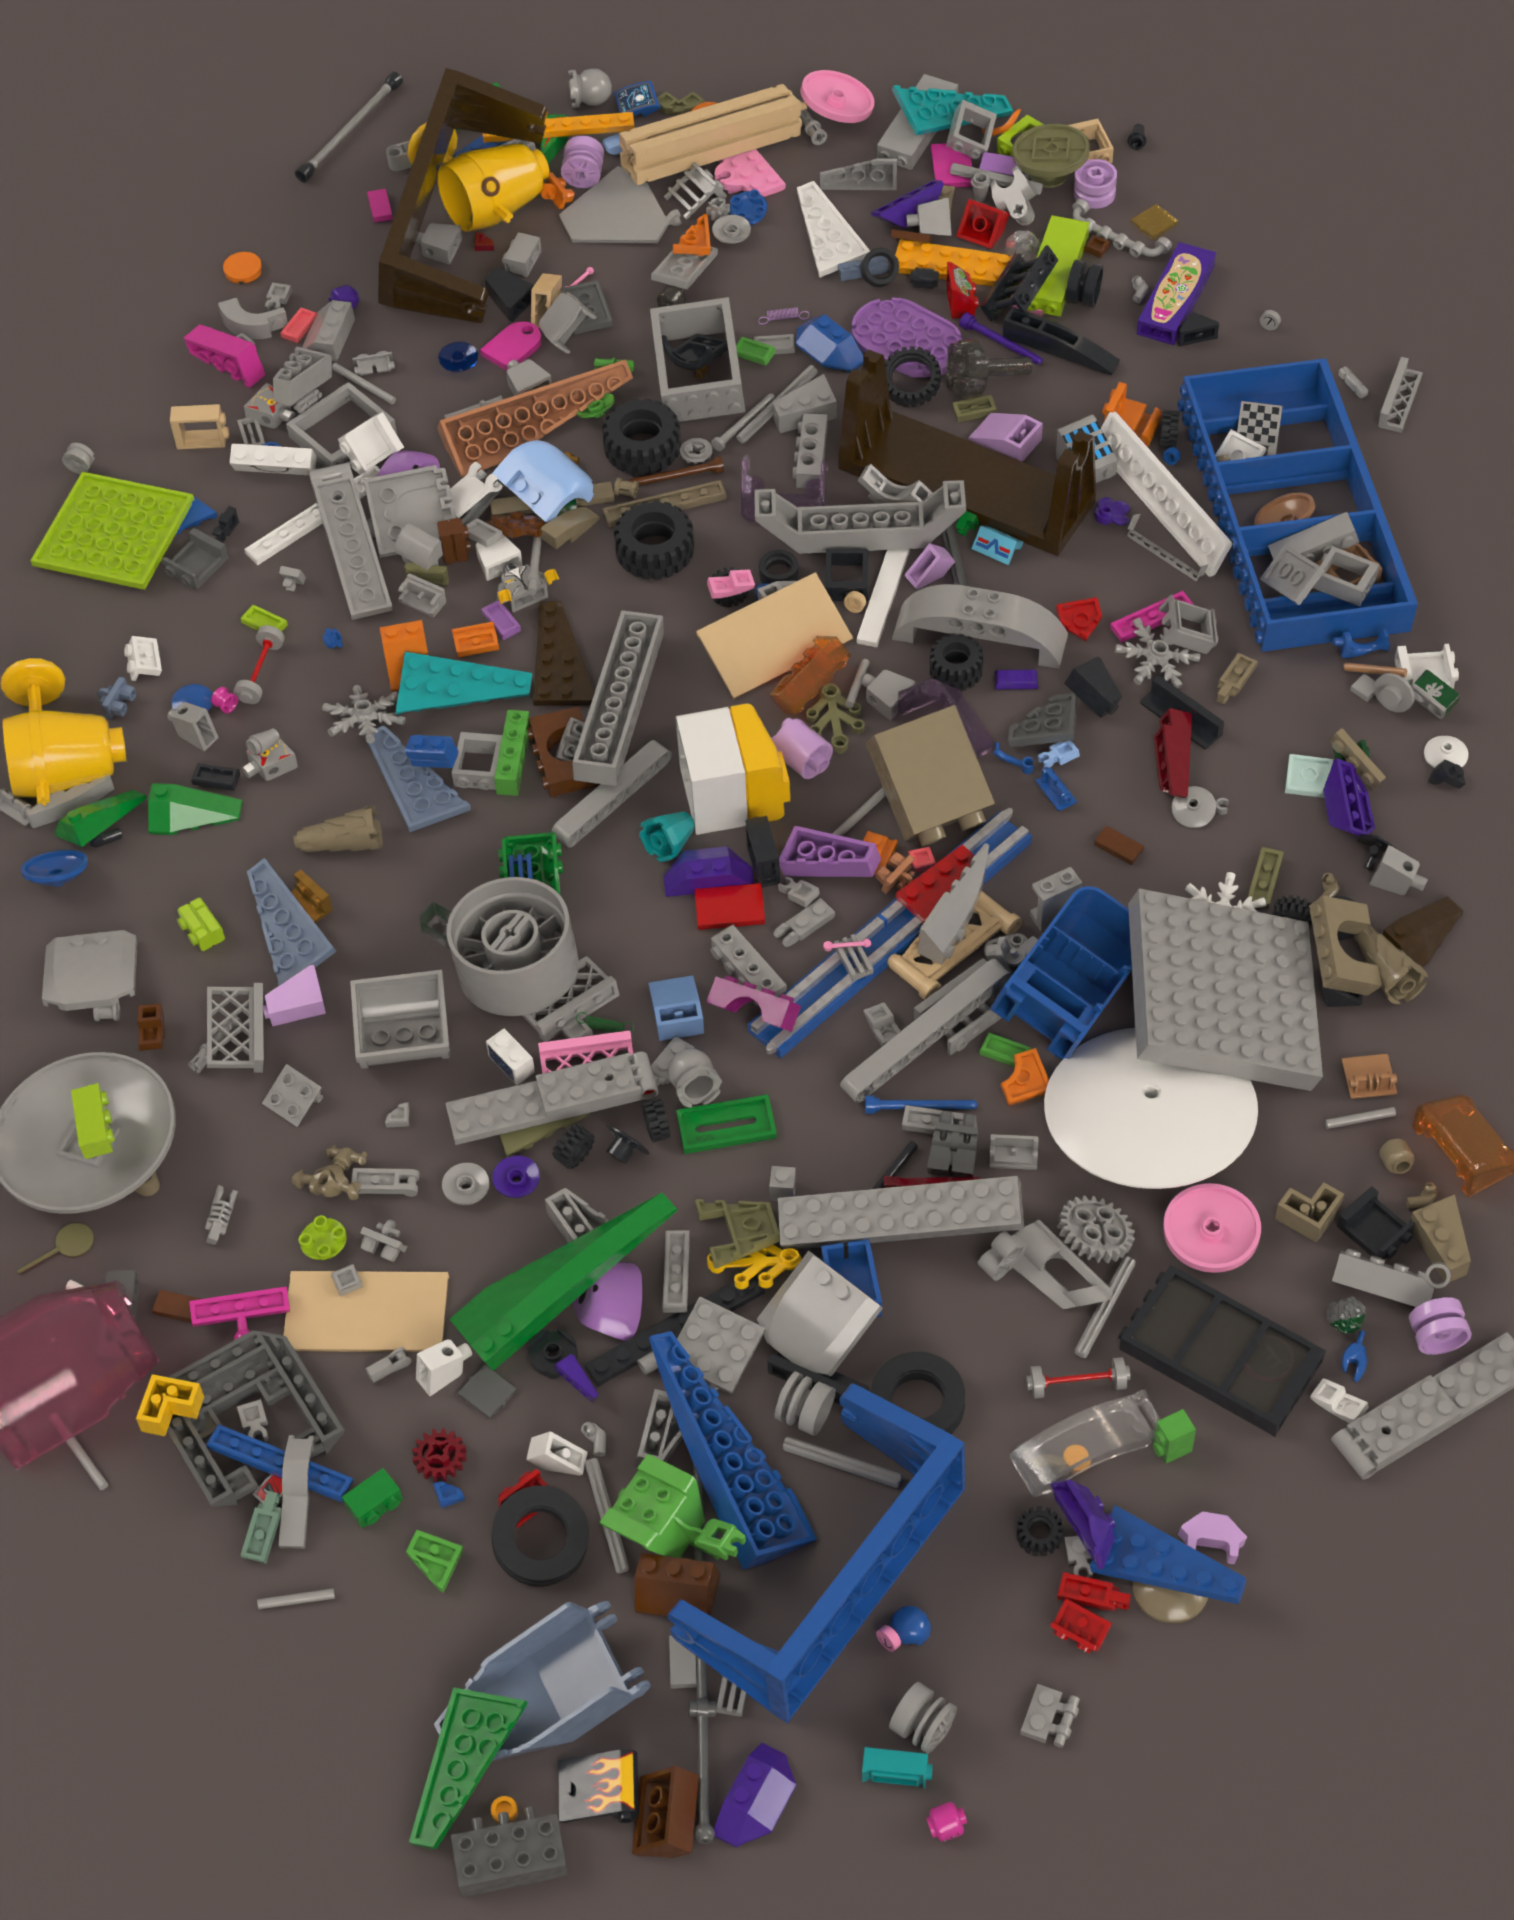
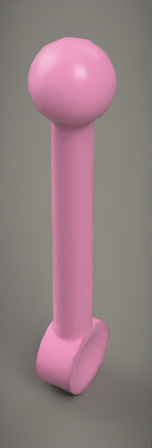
(589, 271)
(828, 945)

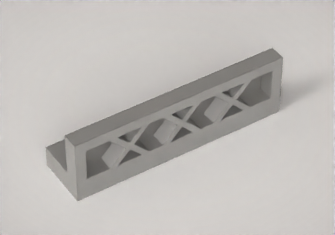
(1394, 393)

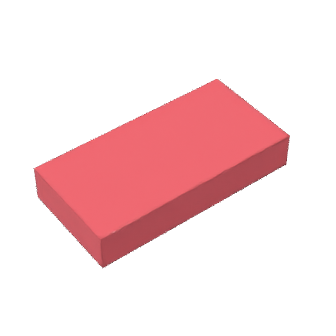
(298, 325)

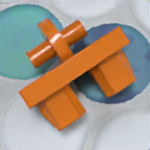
(556, 191)

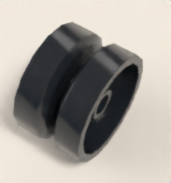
(1084, 283)

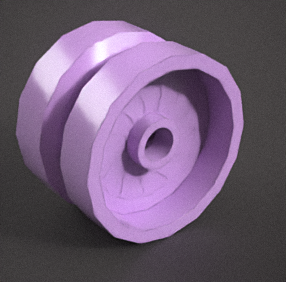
(1096, 183)
(1440, 1326)

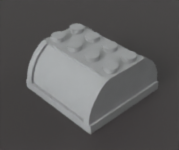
(399, 1018)

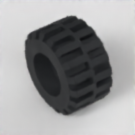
(956, 649)

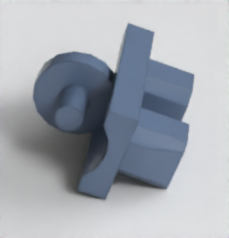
(112, 698)

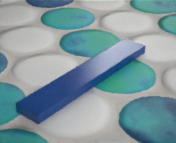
(270, 1459)

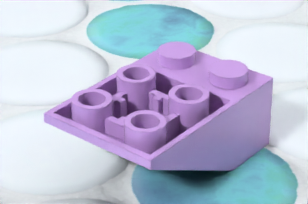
(1009, 434)

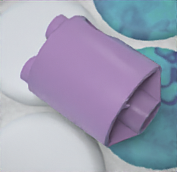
(802, 748)

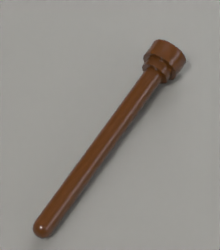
(715, 465)

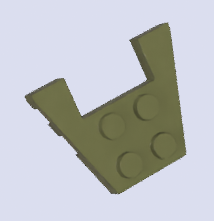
(749, 1226)

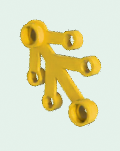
(782, 1260)

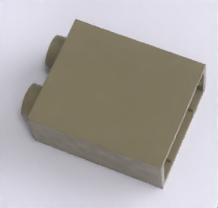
(931, 776)

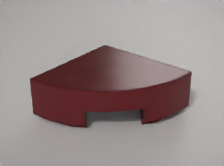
(483, 243)

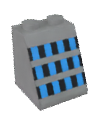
(1104, 456)

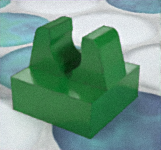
(966, 522)

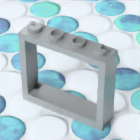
(322, 409)

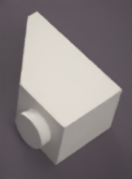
(556, 1454)

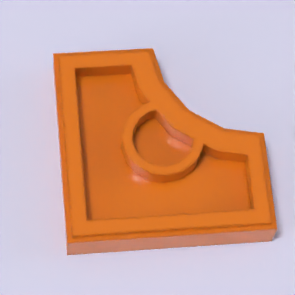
(1027, 1080)

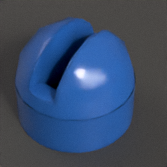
(1168, 459)

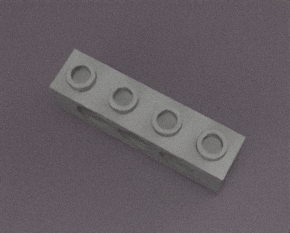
(811, 448)

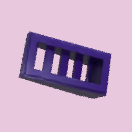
(574, 1374)

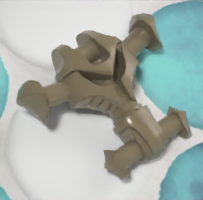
(330, 1179)

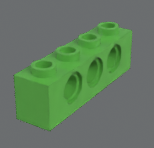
(512, 753)

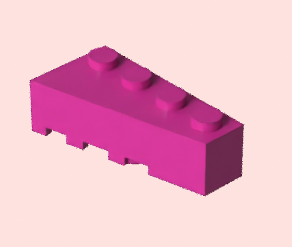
(226, 353)

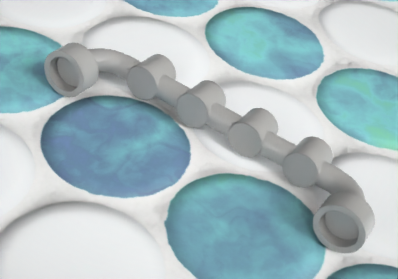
(1120, 240)

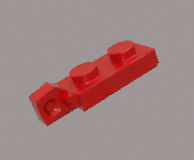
(1092, 1593)

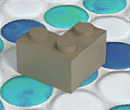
(1309, 1215)

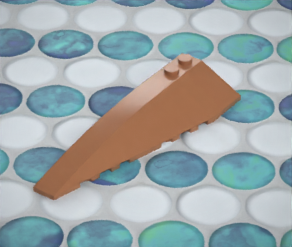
(497, 428)

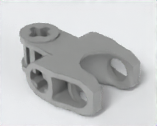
(1015, 197)

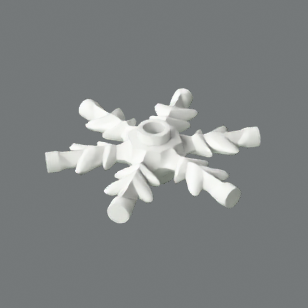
(1226, 889)

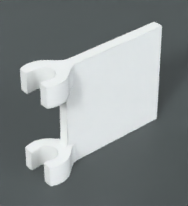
(472, 490)

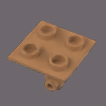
(1369, 1076)

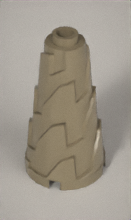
(351, 831)
(1398, 972)

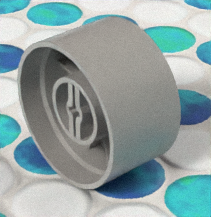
(519, 957)

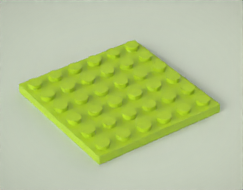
(113, 530)

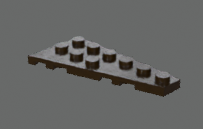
(559, 665)

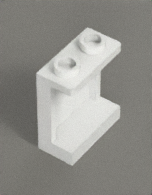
(370, 443)
(1438, 663)

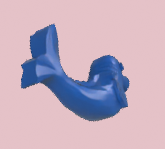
(1351, 649)

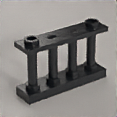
(1010, 279)

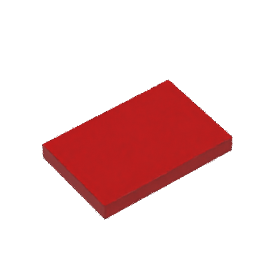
(729, 906)

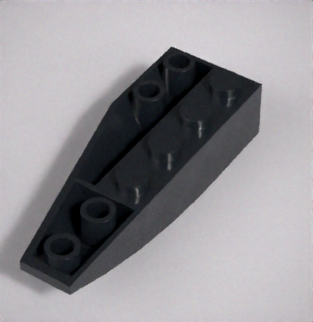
(1057, 340)

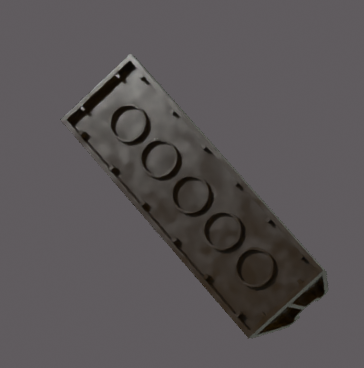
(464, 105)
(998, 489)

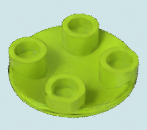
(323, 1238)

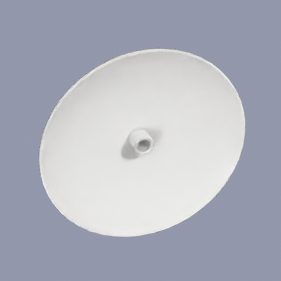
(1146, 1118)

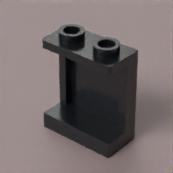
(1375, 1226)

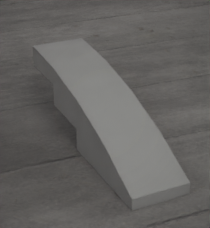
(64, 802)

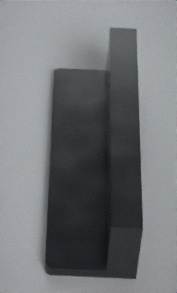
(1205, 725)
(784, 1368)

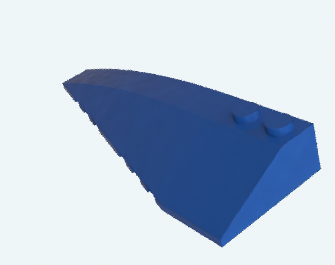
(728, 1464)

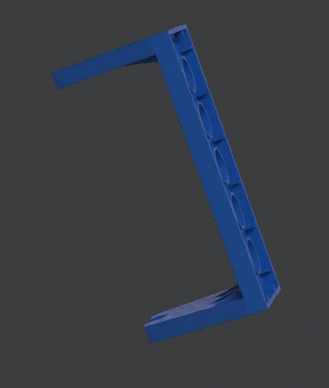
(788, 1676)

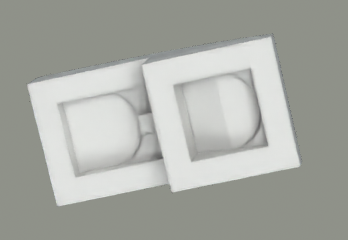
(1337, 1402)

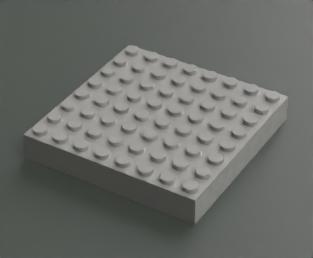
(1224, 990)

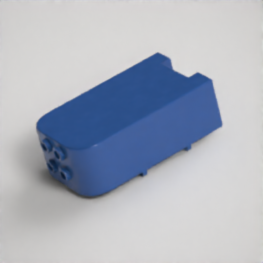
(1071, 970)

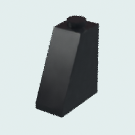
(508, 292)
(1095, 687)

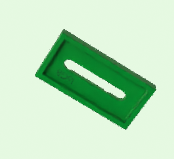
(722, 1112)

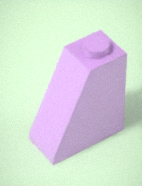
(295, 999)

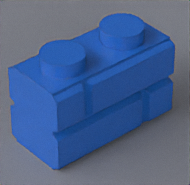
(431, 751)

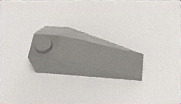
(867, 175)

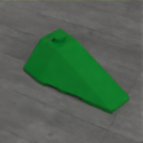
(181, 807)

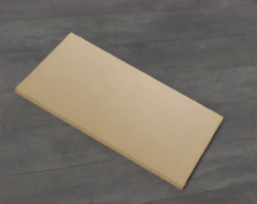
(771, 634)
(379, 1317)

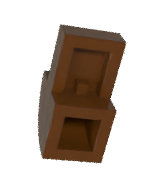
(151, 1027)

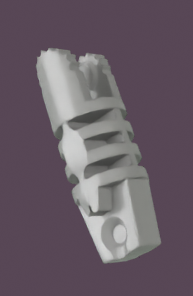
(219, 1215)

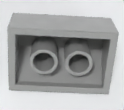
(330, 329)

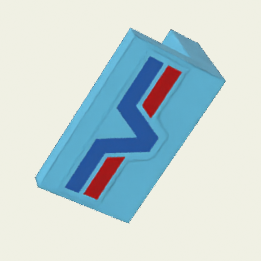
(996, 544)

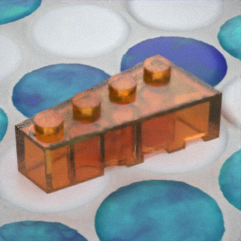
(810, 674)

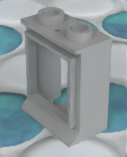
(1185, 637)

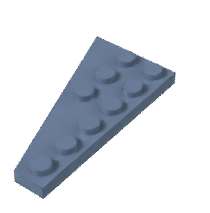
(287, 927)

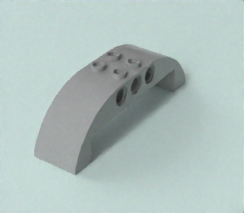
(983, 616)

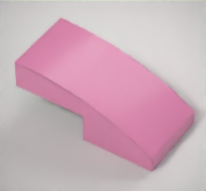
(736, 583)

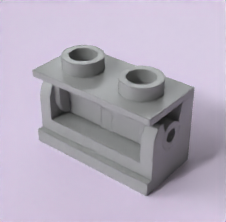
(522, 254)

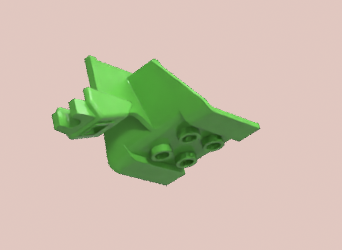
(666, 1513)

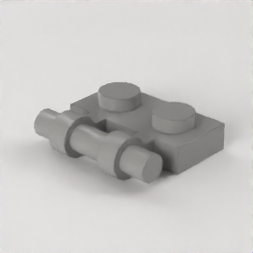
(1041, 1714)

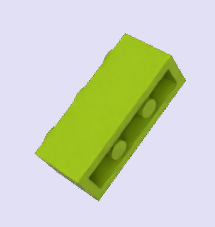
(92, 1120)

